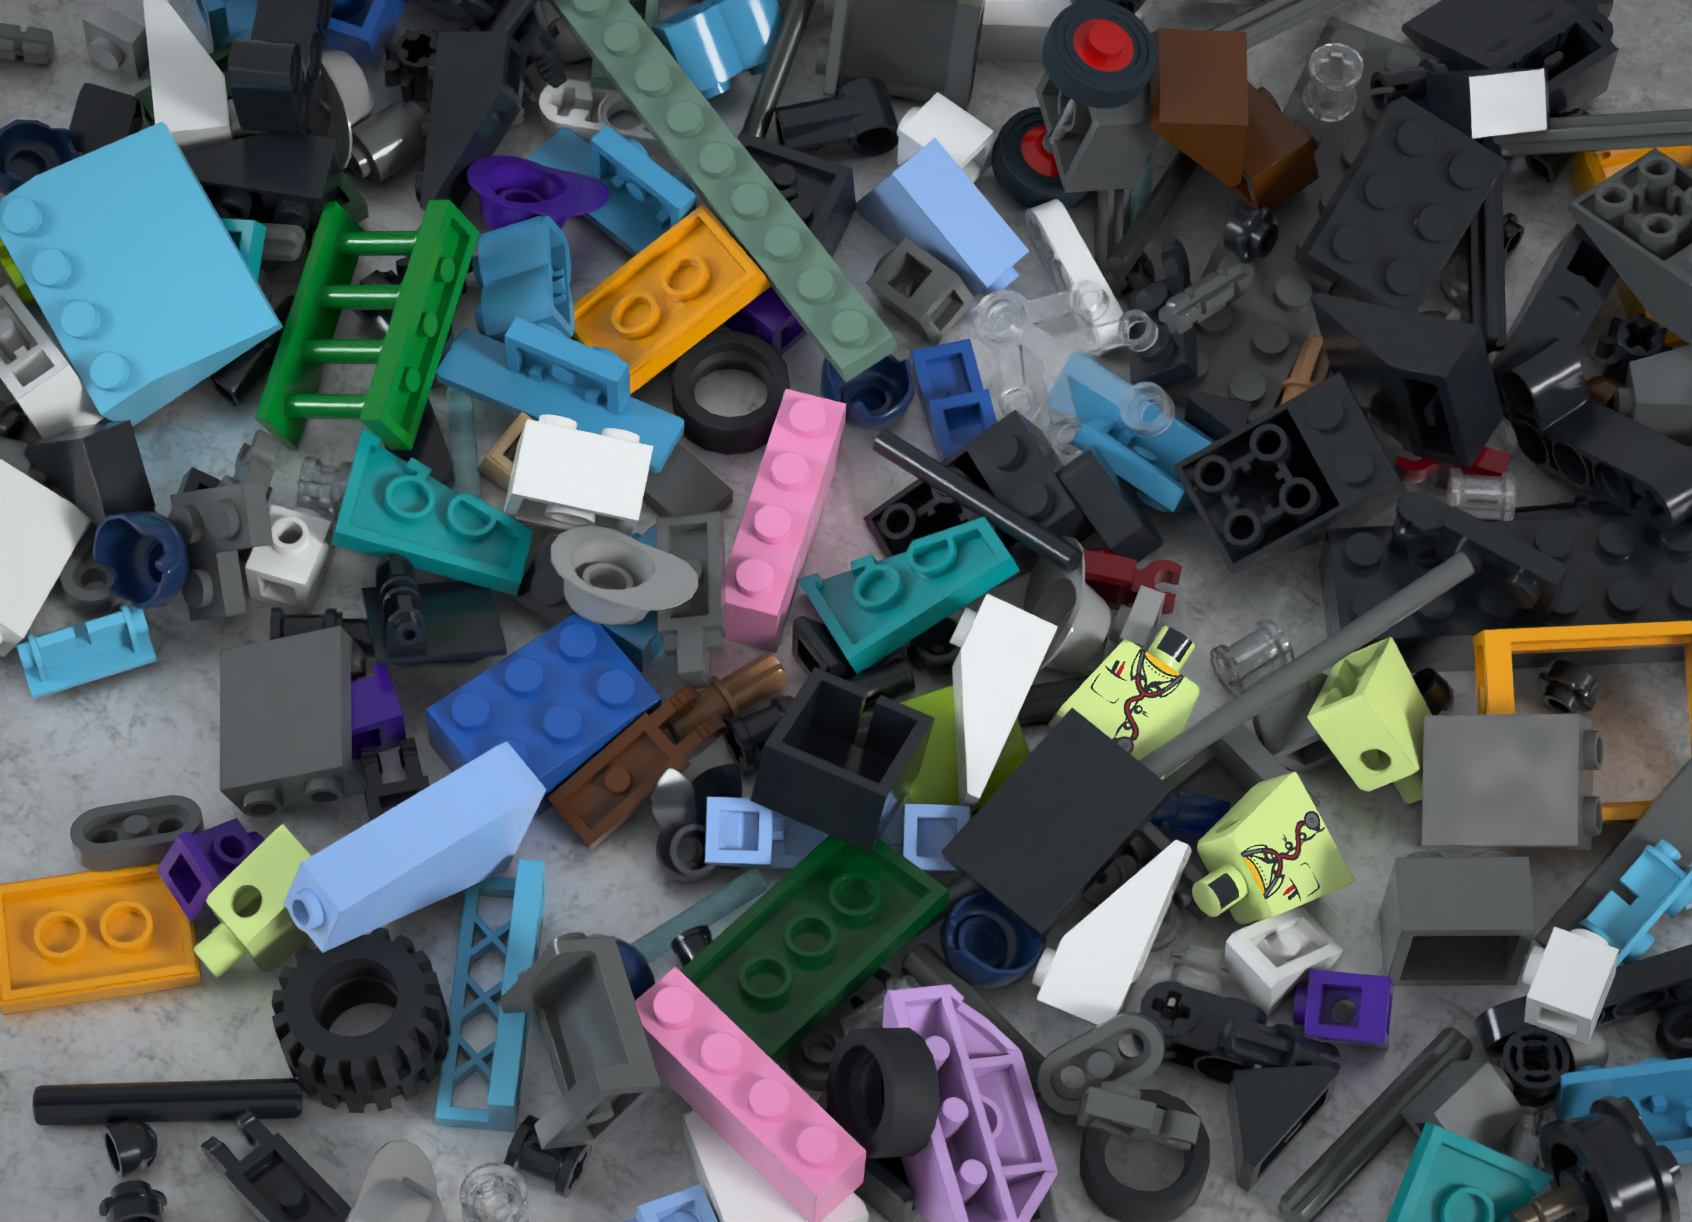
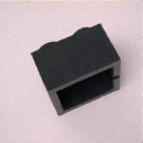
(826, 781)

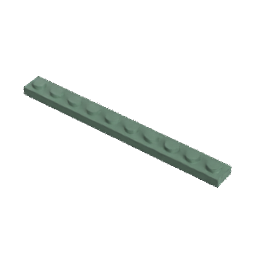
(731, 183)

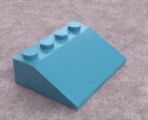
(135, 272)

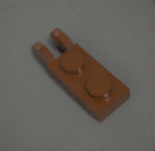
(627, 769)

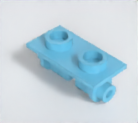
(86, 651)
(1658, 889)

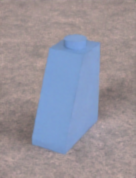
(947, 217)

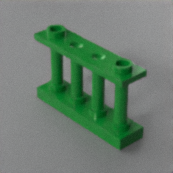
(406, 354)

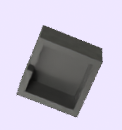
(1457, 919)

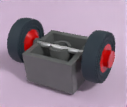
(1090, 113)

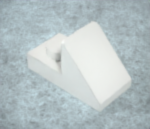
(1277, 955)

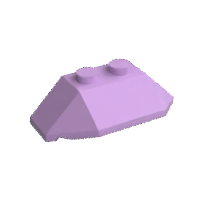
(989, 1138)

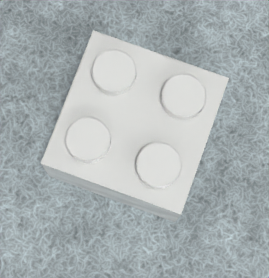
(577, 476)

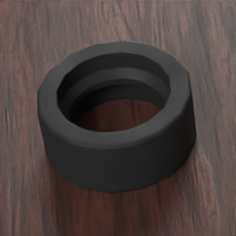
(724, 352)
(909, 1090)
(1144, 1206)

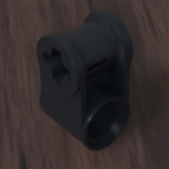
(1195, 1028)

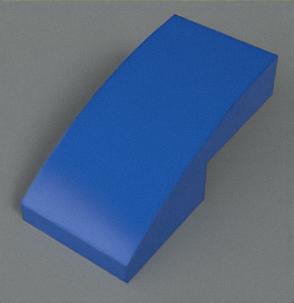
(951, 394)

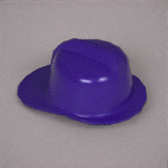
(522, 189)

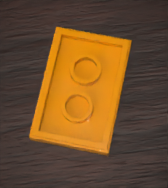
(669, 296)
(92, 939)

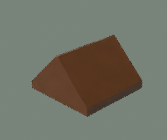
(1202, 97)

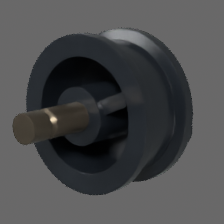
(1605, 1170)

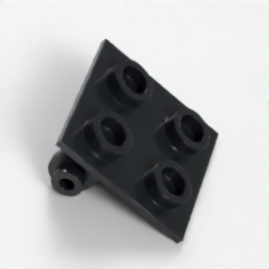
(429, 619)

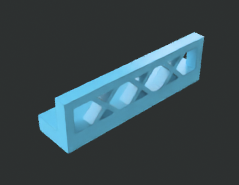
(512, 1029)

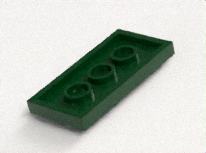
(814, 940)

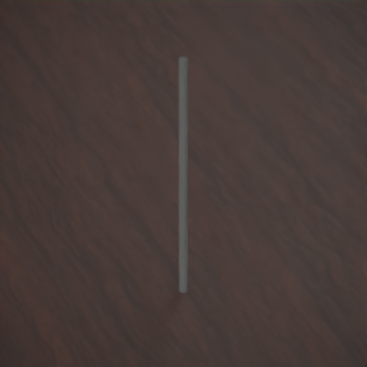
(1284, 681)

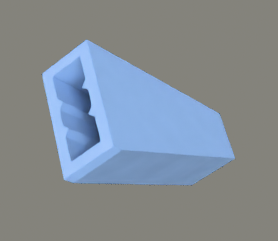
(418, 850)

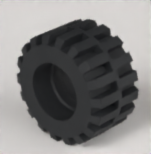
(372, 1064)

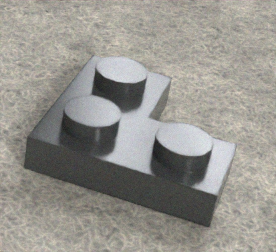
(213, 528)

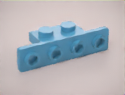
(642, 194)
(557, 376)
(1137, 458)
(1655, 1086)

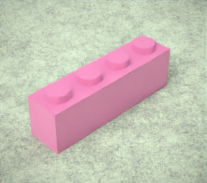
(782, 518)
(749, 1098)

